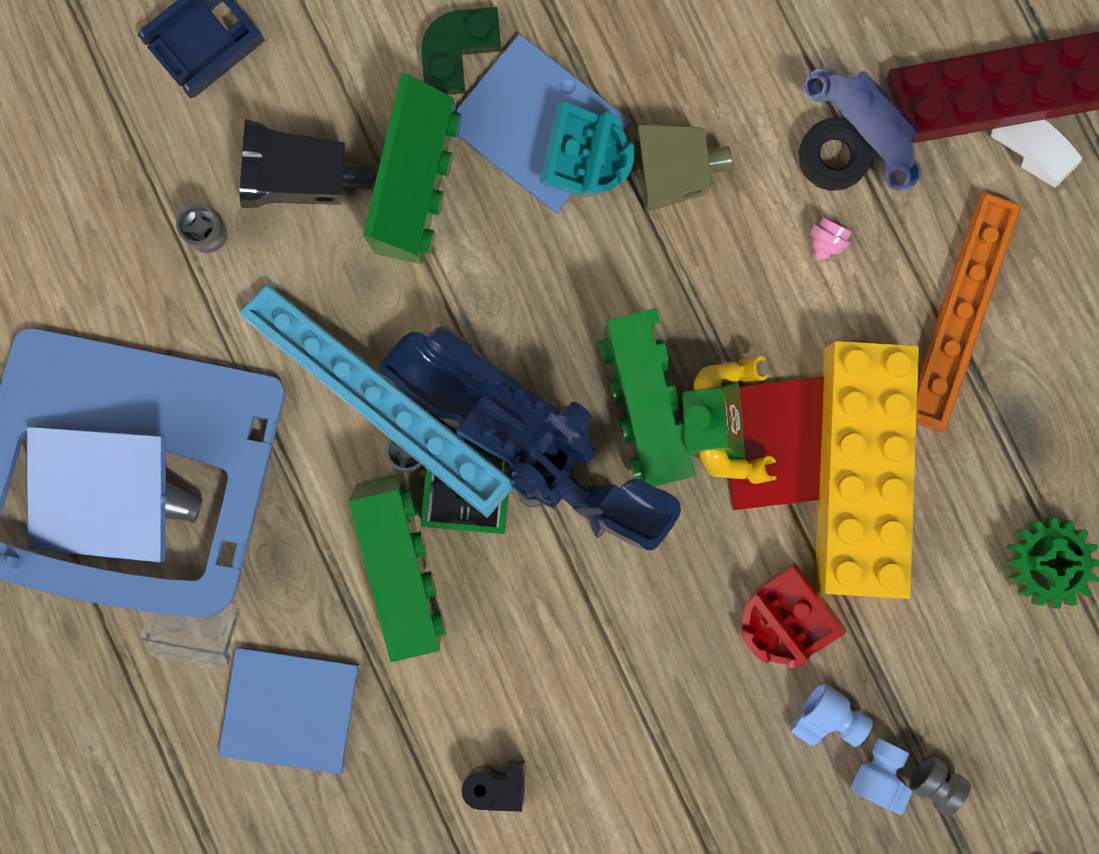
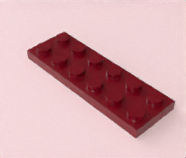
(999, 87)

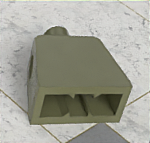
(676, 164)

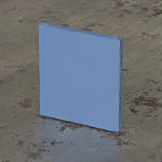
(288, 710)

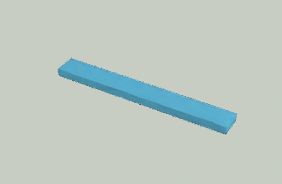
(378, 400)

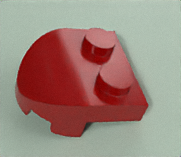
(788, 620)

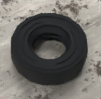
(834, 178)

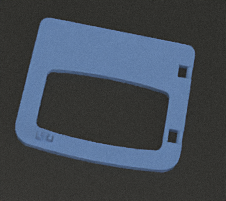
(122, 389)

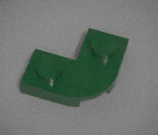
(453, 36)

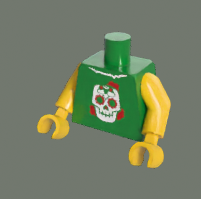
(716, 423)

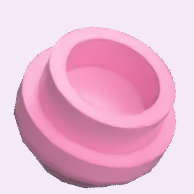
(829, 238)

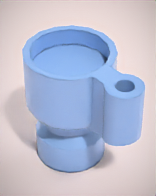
(830, 712)
(878, 778)

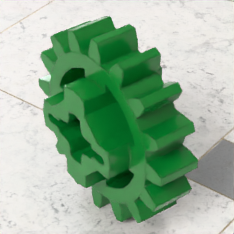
(1053, 543)

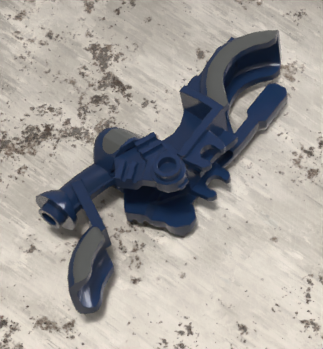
(526, 433)

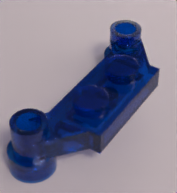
(875, 119)

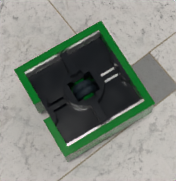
(448, 510)

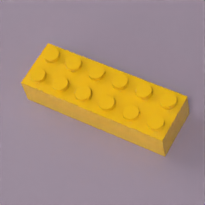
(867, 470)

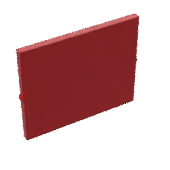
(787, 425)

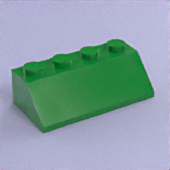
(412, 171)

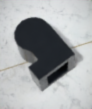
(495, 790)

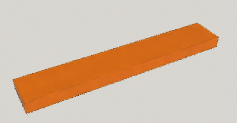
(964, 309)

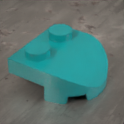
(586, 152)

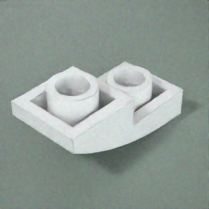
(1044, 150)

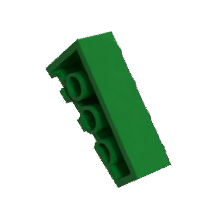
(646, 399)
(396, 568)

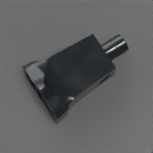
(295, 169)

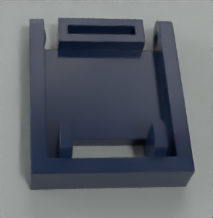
(196, 45)

